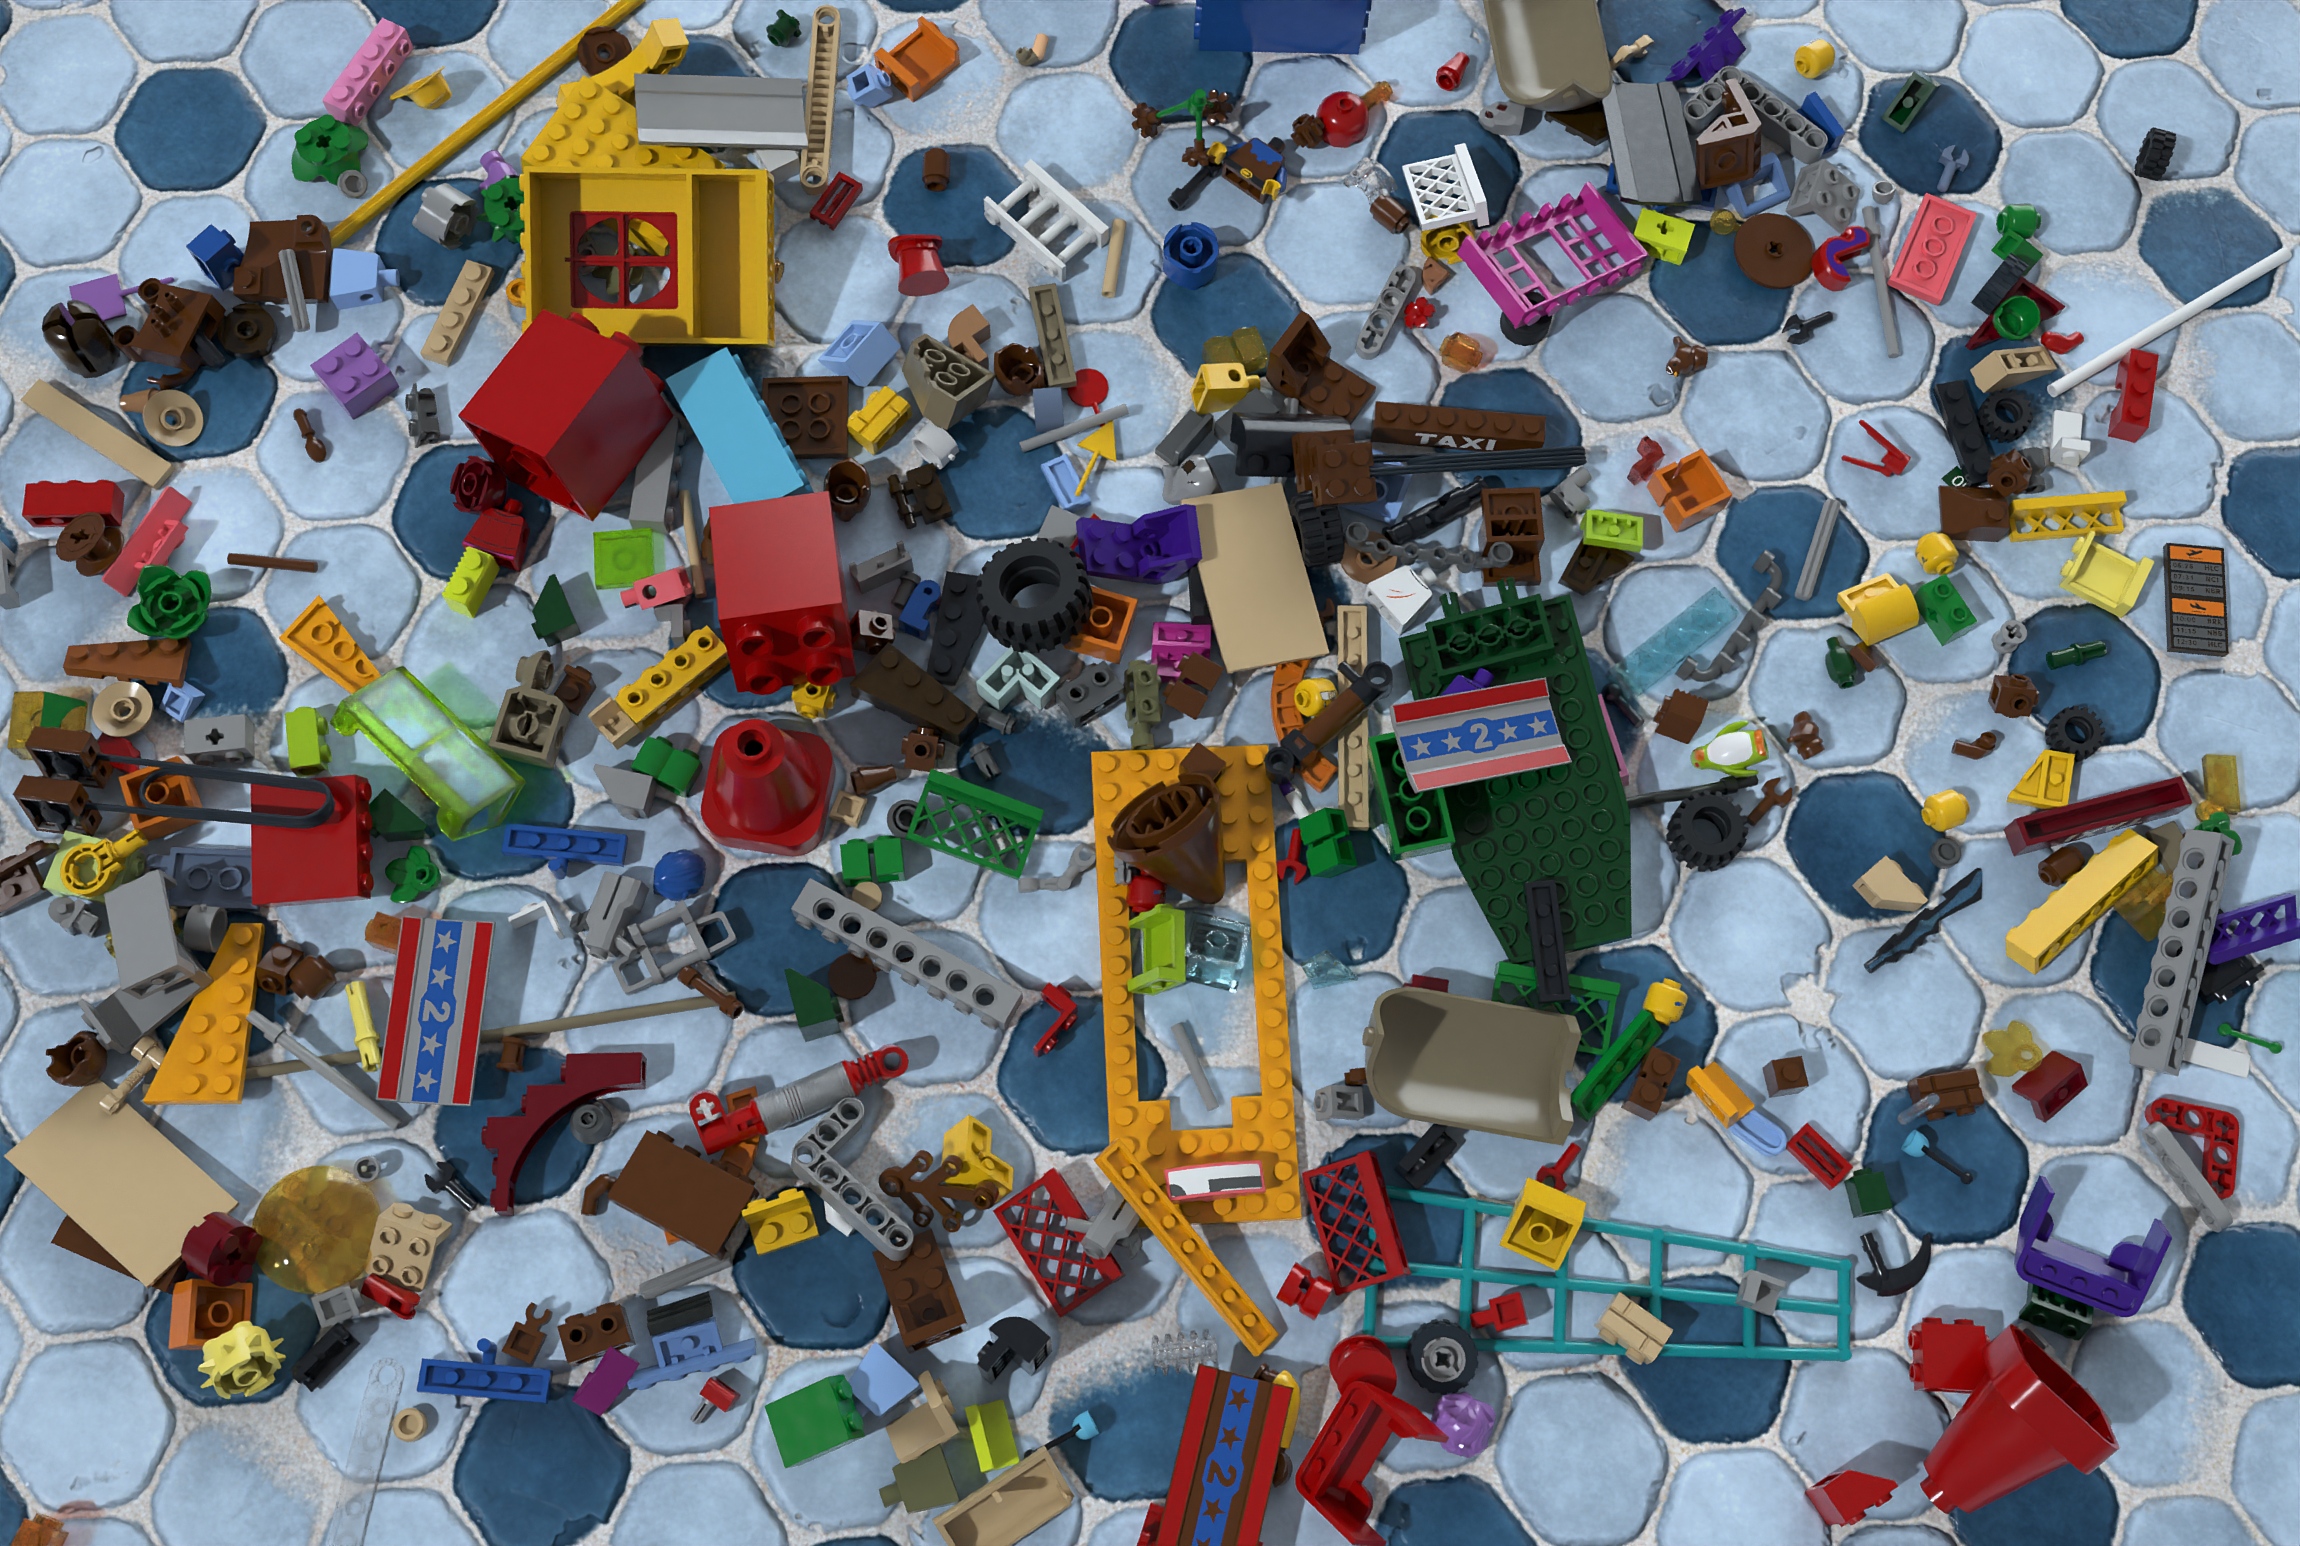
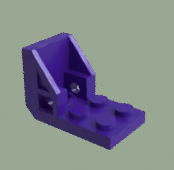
(1147, 551)

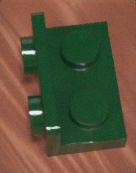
(2056, 1312)

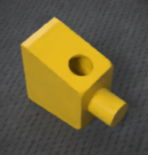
(1221, 387)

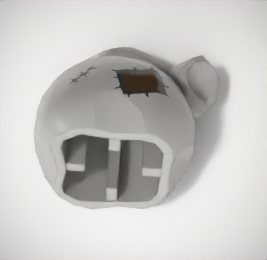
(1189, 480)

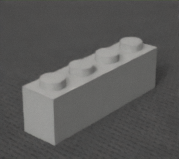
(656, 480)

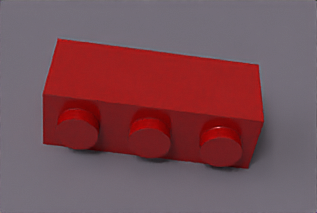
(59, 503)

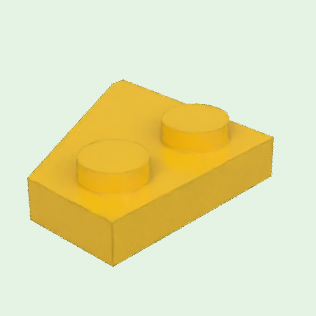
(2046, 782)

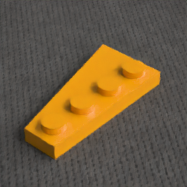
(329, 647)

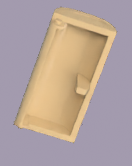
(1008, 1505)

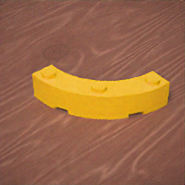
(656, 54)

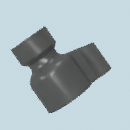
(2036, 459)

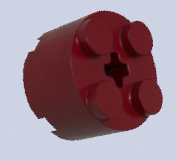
(221, 1249)

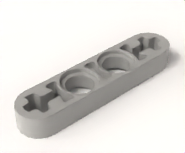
(1385, 312)
(2187, 1176)

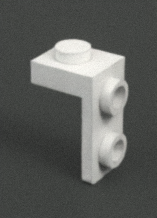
(2066, 439)

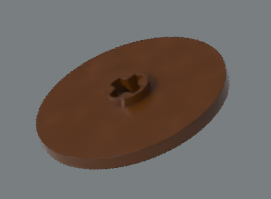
(1771, 232)

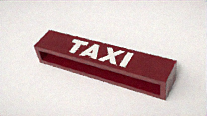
(2097, 816)

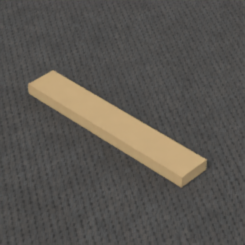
(98, 434)

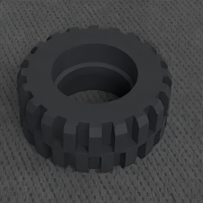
(1028, 565)

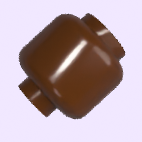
(312, 977)

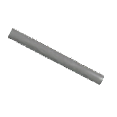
(1074, 428)

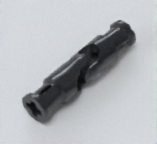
(1447, 506)

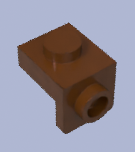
(275, 968)

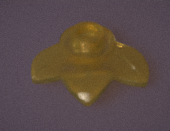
(2008, 1048)

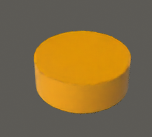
(514, 291)

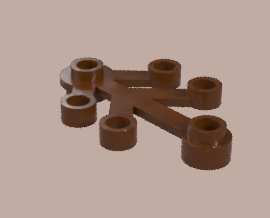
(934, 1190)

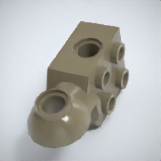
(529, 720)

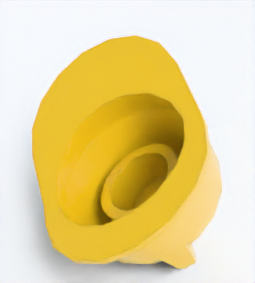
(426, 92)

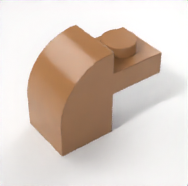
(967, 332)

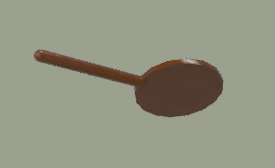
(854, 976)

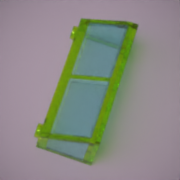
(433, 751)

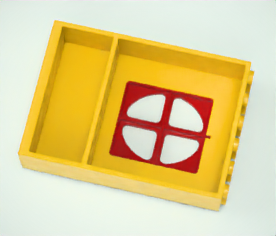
(717, 259)

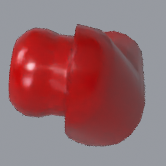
(2059, 343)

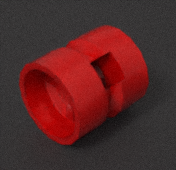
(1315, 1296)

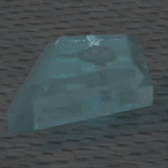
(1327, 970)

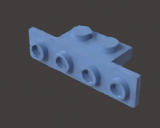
(689, 1350)

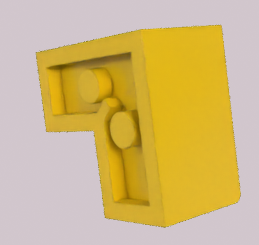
(972, 1144)

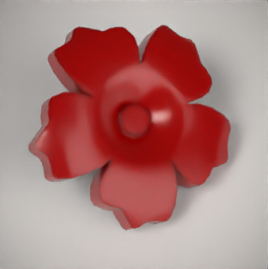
(1417, 313)

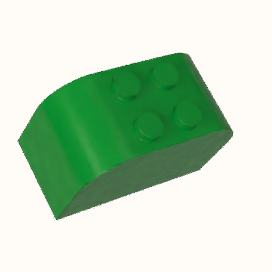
(1411, 821)

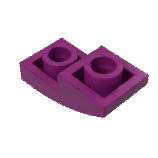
(606, 1382)

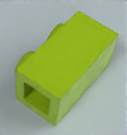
(307, 742)

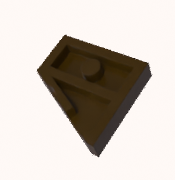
(1582, 122)
(1593, 566)

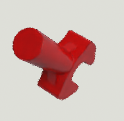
(1292, 860)
(1557, 1171)

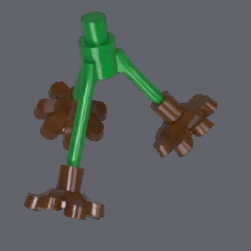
(1200, 106)

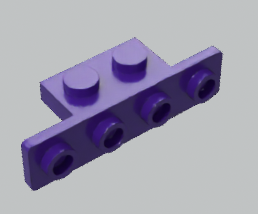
(1716, 50)

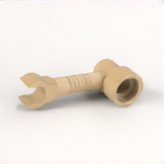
(150, 1056)

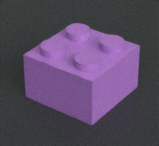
(355, 376)

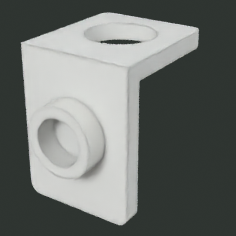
(534, 912)

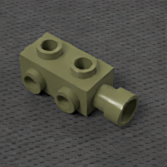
(1143, 701)

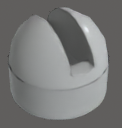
(1883, 191)
(369, 1175)

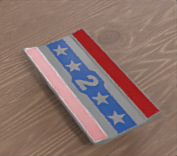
(1477, 735)
(436, 1011)

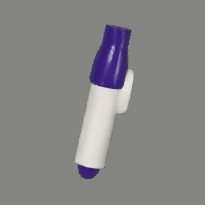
(1294, 798)

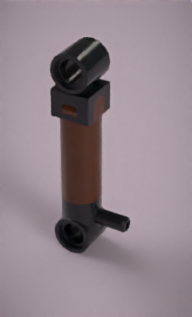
(1302, 745)

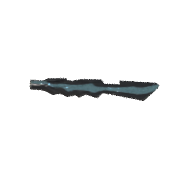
(1927, 921)

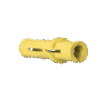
(366, 1037)

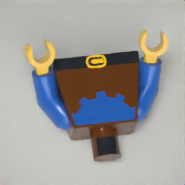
(1253, 167)

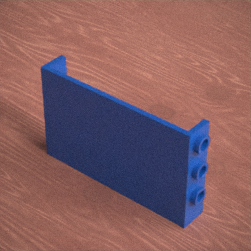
(1282, 25)

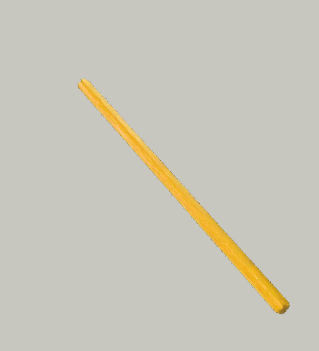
(474, 126)

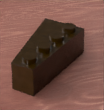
(907, 691)

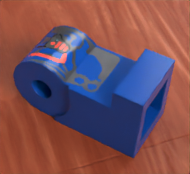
(919, 608)

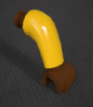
(1284, 1378)

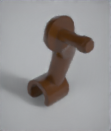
(172, 381)

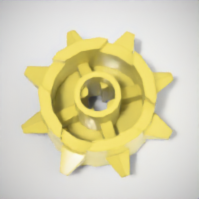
(241, 1360)

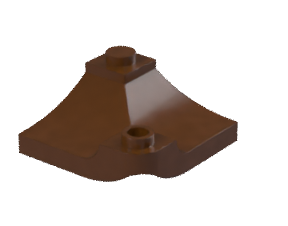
(261, 272)

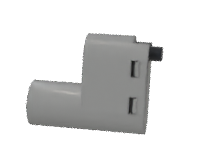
(1569, 495)

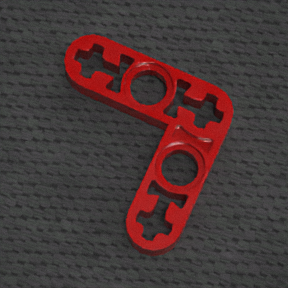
(2210, 1132)

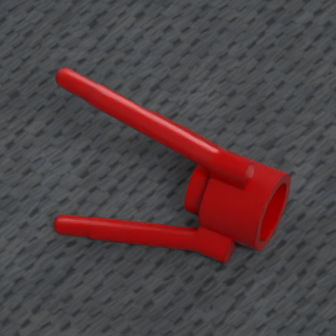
(1893, 459)

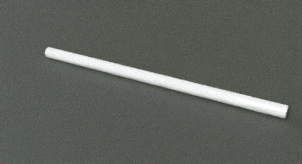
(2169, 322)

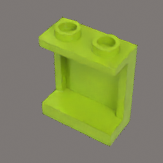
(1162, 950)

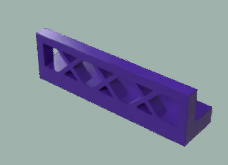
(2252, 939)

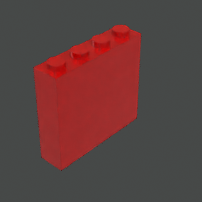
(315, 862)

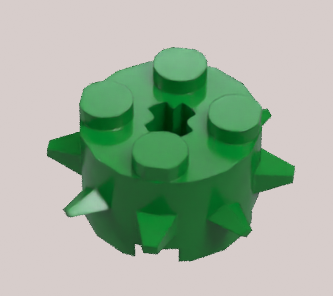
(498, 204)

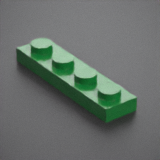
(1615, 1065)

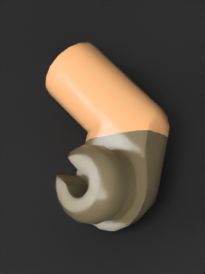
(1030, 56)

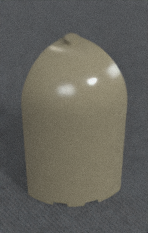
(1549, 52)
(1472, 1063)

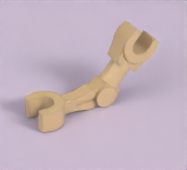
(1636, 50)

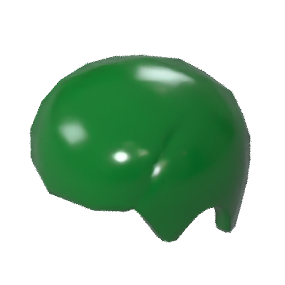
(2016, 318)

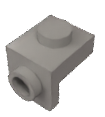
(680, 626)
(337, 1304)

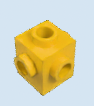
(813, 705)

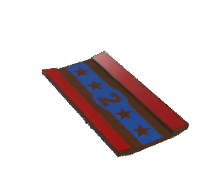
(1224, 1461)

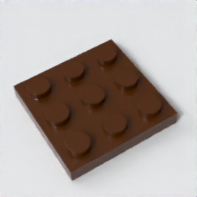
(810, 414)

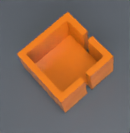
(1692, 493)

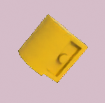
(1879, 608)

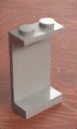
(145, 935)
(126, 1020)

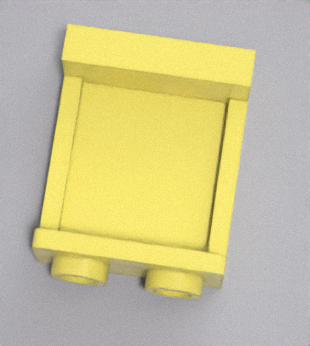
(2104, 576)

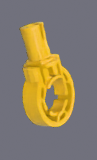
(110, 862)

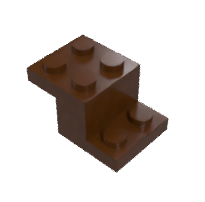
(1517, 519)

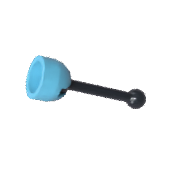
(1918, 1145)
(1082, 1427)

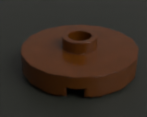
(602, 40)

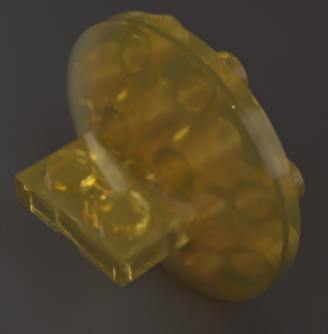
(316, 1229)

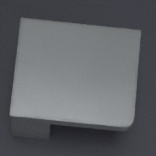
(1759, 1292)

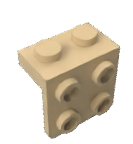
(406, 1245)
(924, 1425)

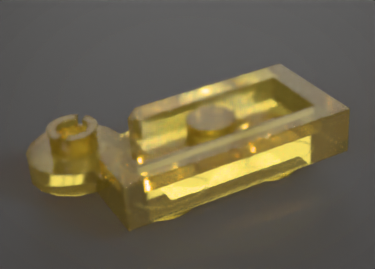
(2219, 786)

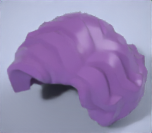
(1465, 1423)

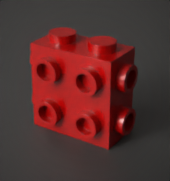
(1947, 1355)

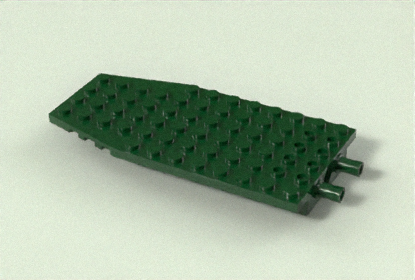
(1544, 822)

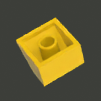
(1543, 1223)

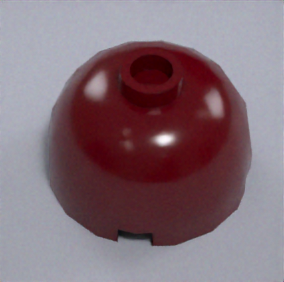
(478, 485)

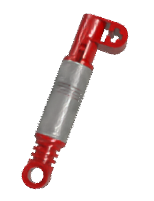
(783, 1107)

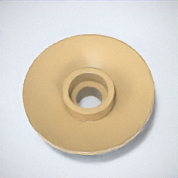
(182, 408)
(114, 701)

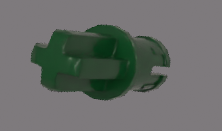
(2075, 654)

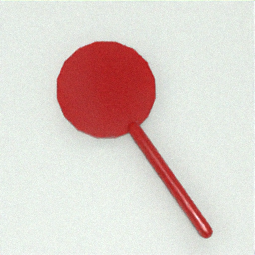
(1090, 389)

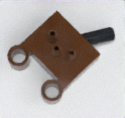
(176, 329)

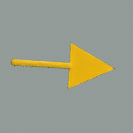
(1100, 443)

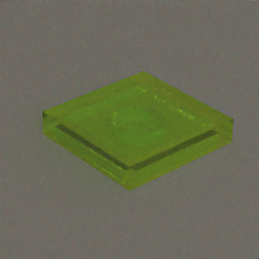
(623, 557)

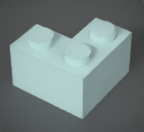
(1017, 674)

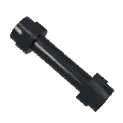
(1180, 197)

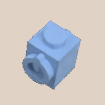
(869, 86)

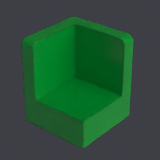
(2015, 244)

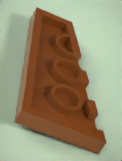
(143, 659)

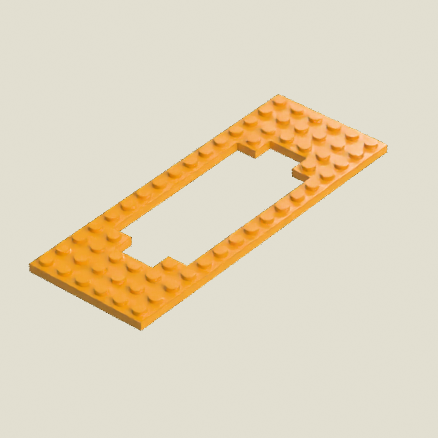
(1260, 1124)

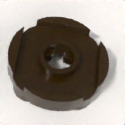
(251, 346)

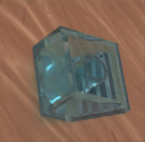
(1215, 951)

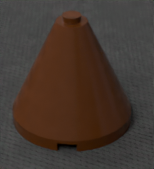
(1176, 836)

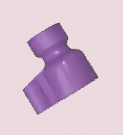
(496, 168)

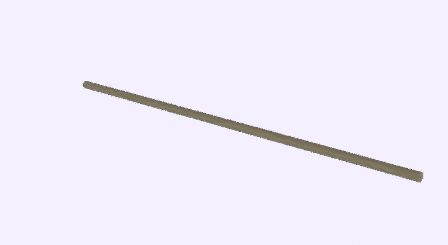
(497, 1034)

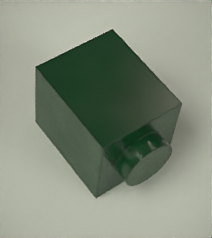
(1868, 1193)

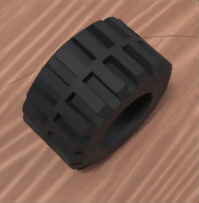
(1317, 531)
(1719, 812)

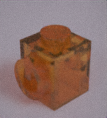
(40, 1531)

